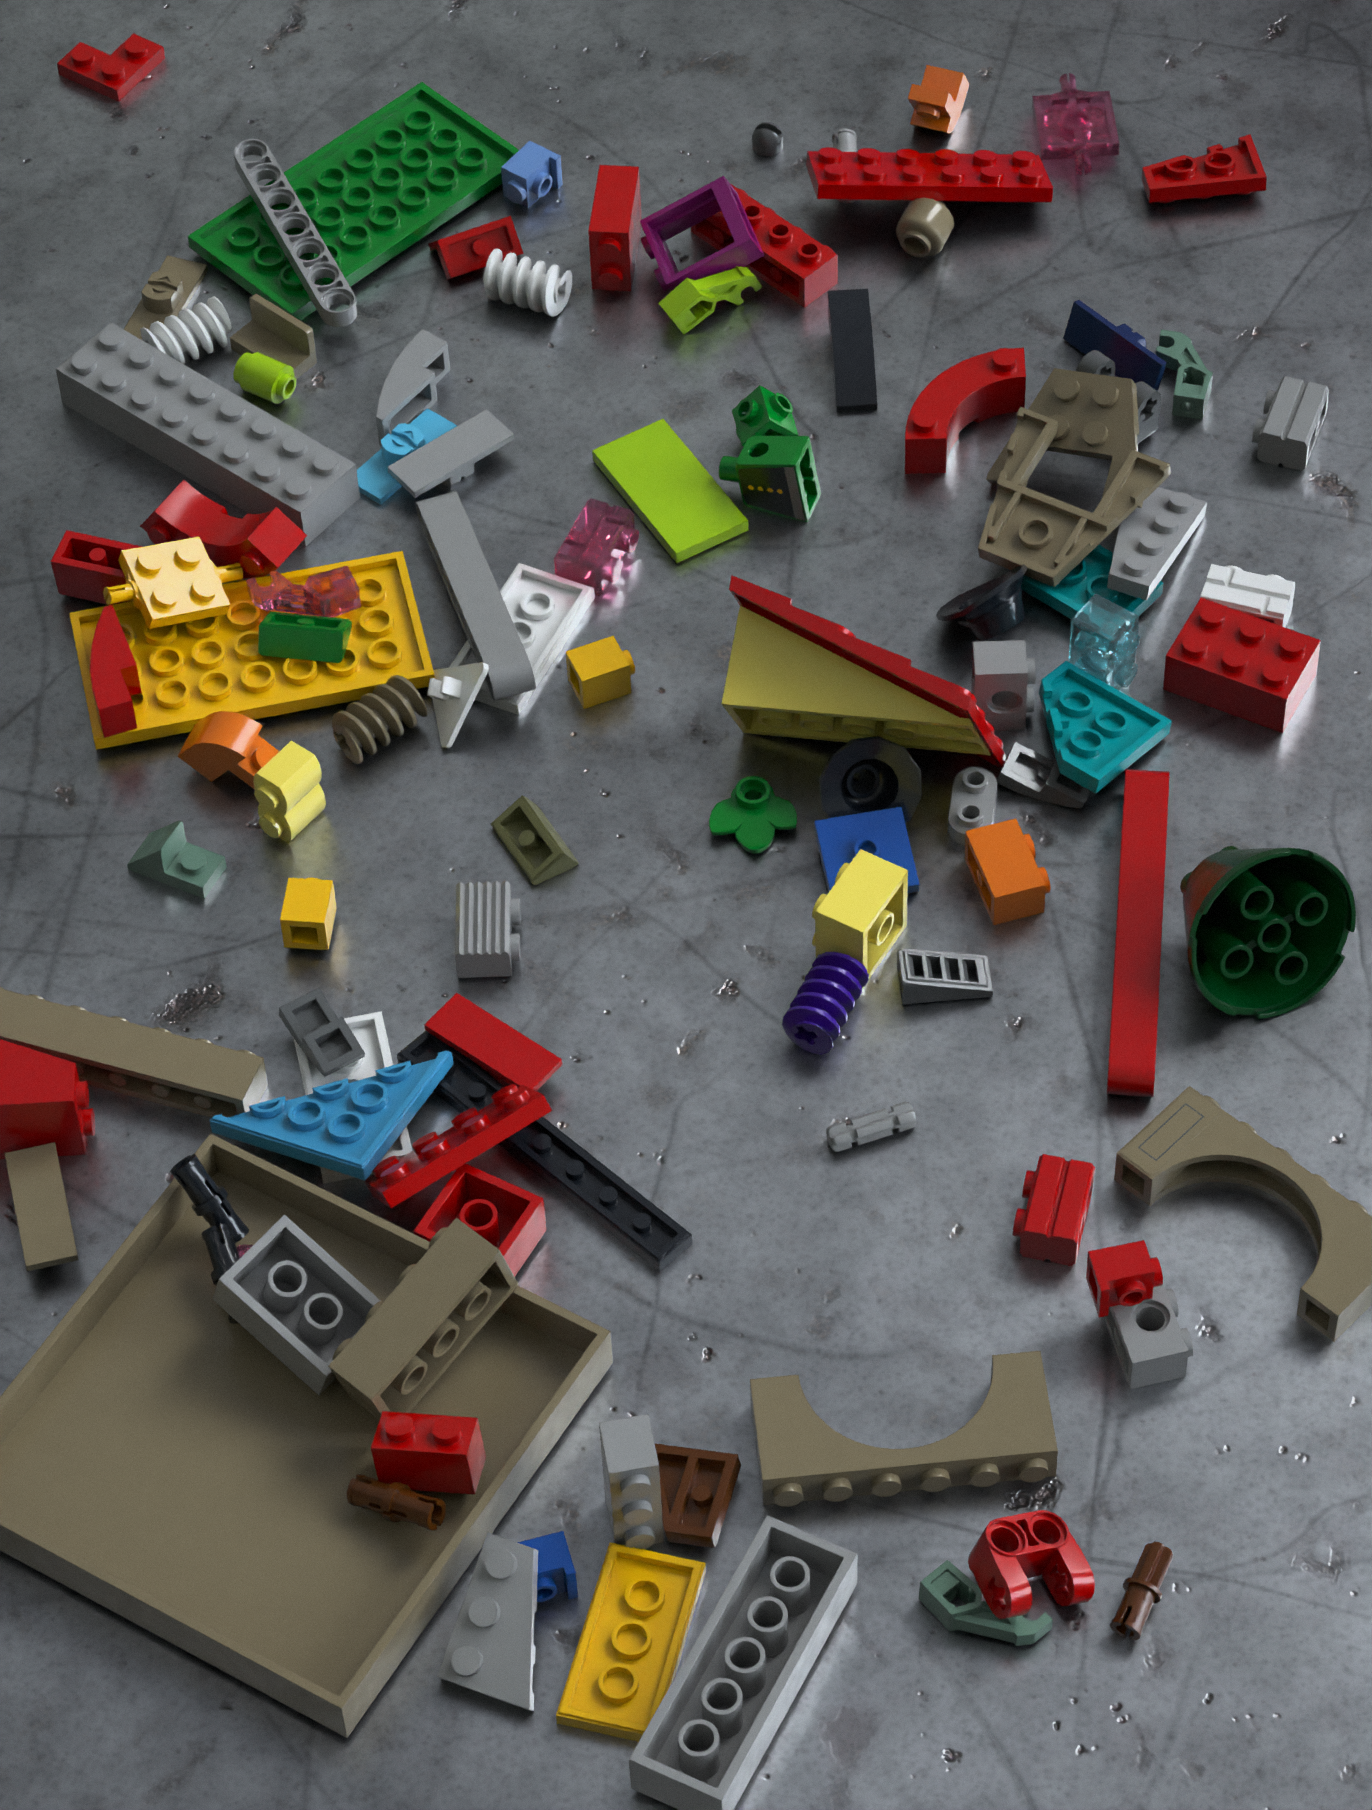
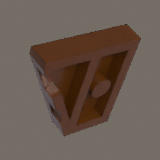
(695, 1492)

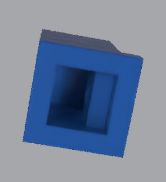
(555, 1566)

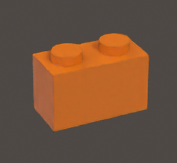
(1006, 871)

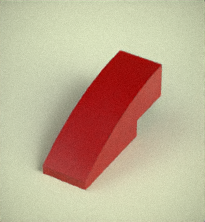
(113, 675)

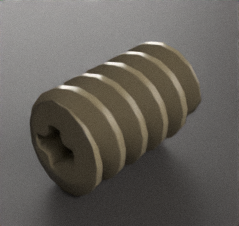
(375, 715)

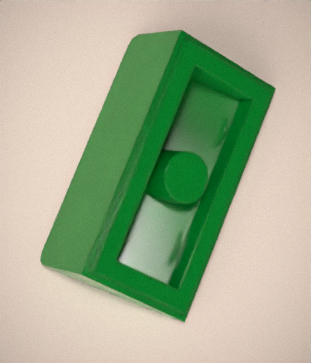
(304, 637)

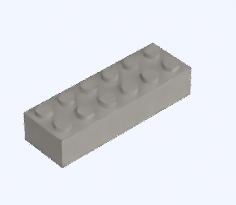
(744, 1670)

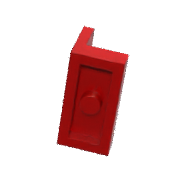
(472, 248)

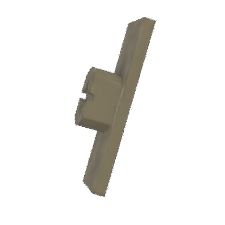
(166, 293)
(41, 1207)

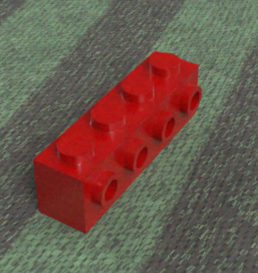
(791, 258)

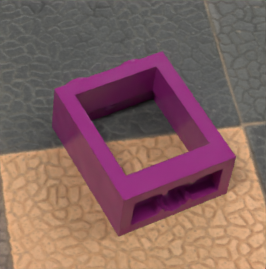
(689, 211)

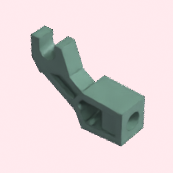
(1193, 378)
(975, 1617)

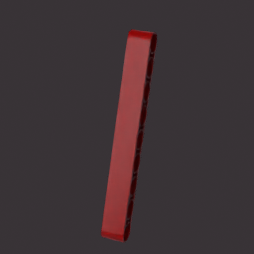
(1138, 934)

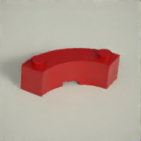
(962, 394)
(255, 542)

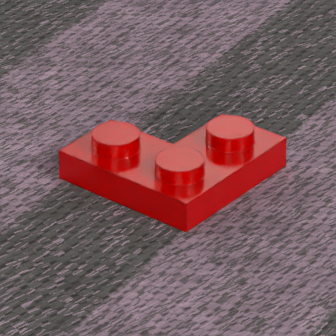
(114, 73)

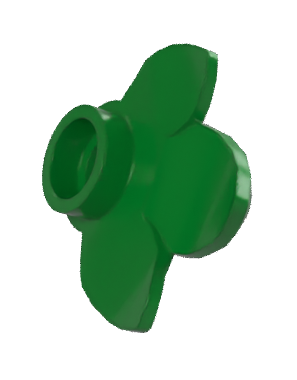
(750, 819)

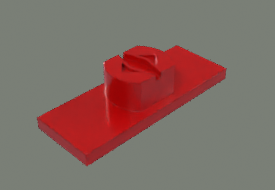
(492, 1044)

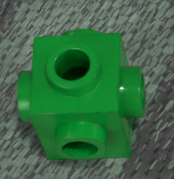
(764, 415)

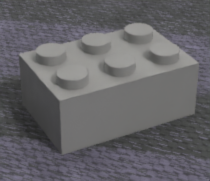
(295, 1301)

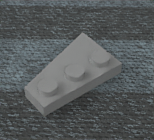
(495, 1626)

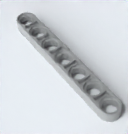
(295, 245)

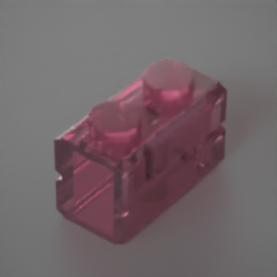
(597, 545)

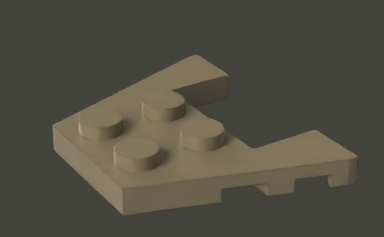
(1093, 416)

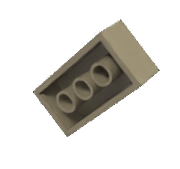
(424, 1321)

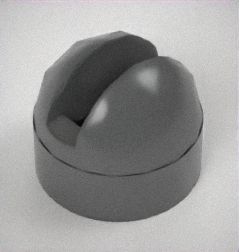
(767, 139)

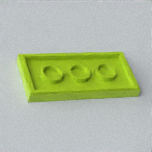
(670, 490)

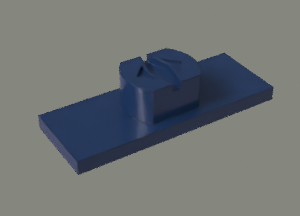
(1132, 359)

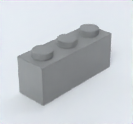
(632, 1481)

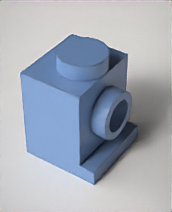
(531, 174)

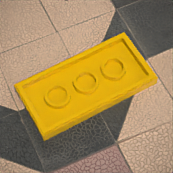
(630, 1641)

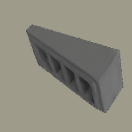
(930, 989)

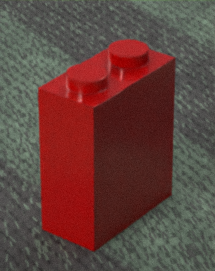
(615, 228)

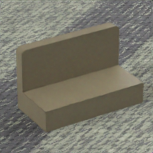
(276, 336)

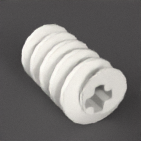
(526, 286)
(190, 330)

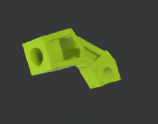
(697, 299)

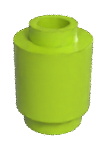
(265, 377)

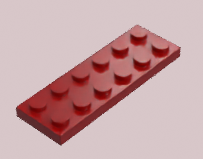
(929, 175)

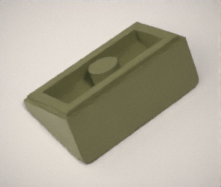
(533, 841)

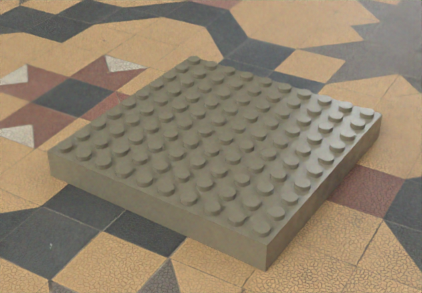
(210, 1484)

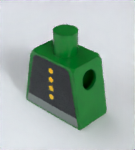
(775, 475)

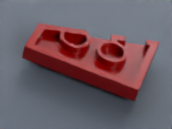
(1214, 174)

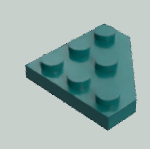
(1096, 726)

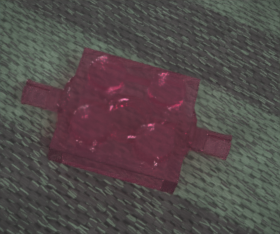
(1075, 125)

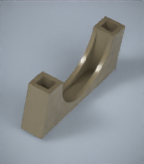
(1203, 1143)
(811, 1461)

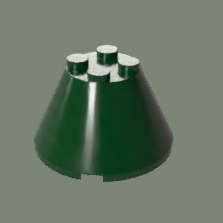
(1265, 927)

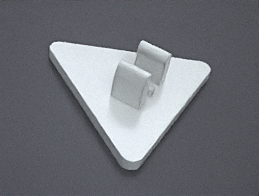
(453, 696)

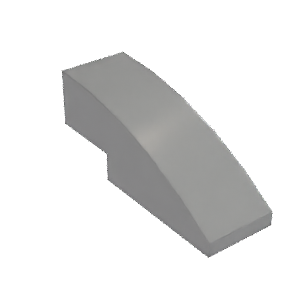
(412, 382)

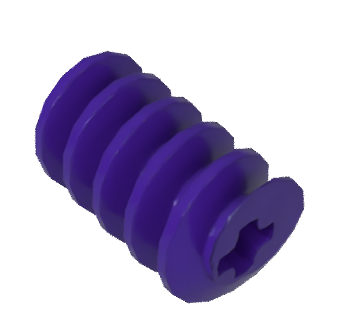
(824, 1001)

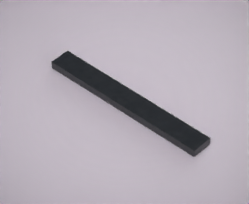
(562, 1162)

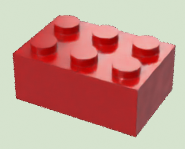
(1241, 665)

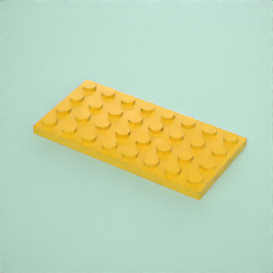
(217, 665)

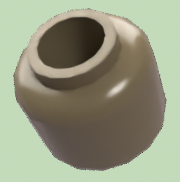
(924, 227)

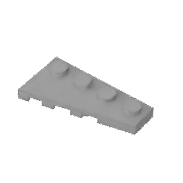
(1152, 540)

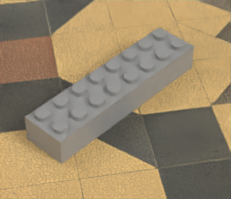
(206, 431)

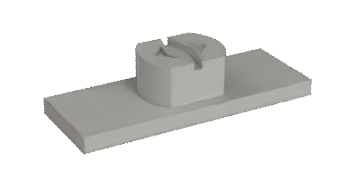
(451, 454)

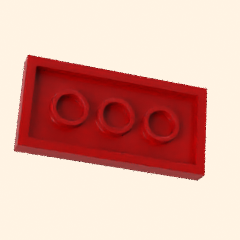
(470, 1136)

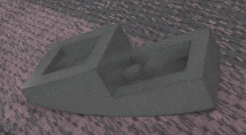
(1040, 778)
(320, 1032)

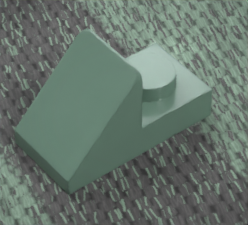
(177, 863)

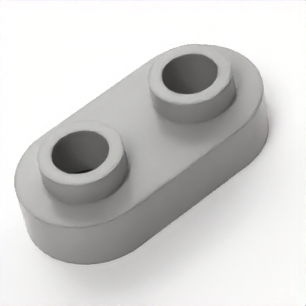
(972, 797)

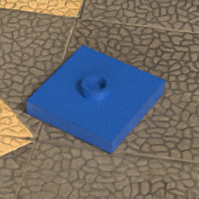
(875, 832)

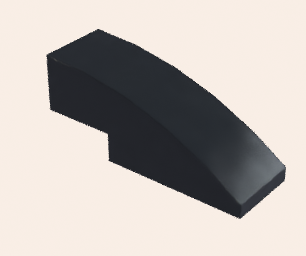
(852, 350)

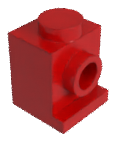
(1122, 1275)

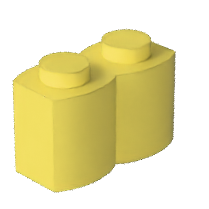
(289, 792)

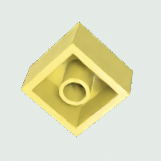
(862, 910)

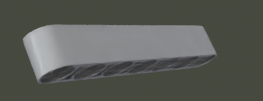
(475, 595)

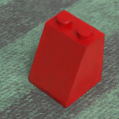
(42, 1102)

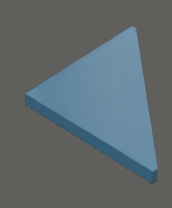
(341, 1122)

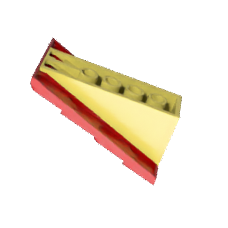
(822, 683)

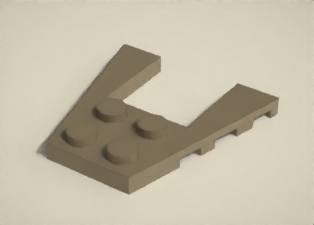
(1046, 531)

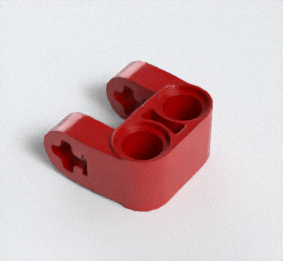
(1027, 1548)

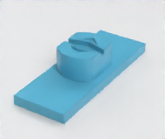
(405, 438)

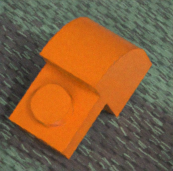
(938, 99)
(227, 743)

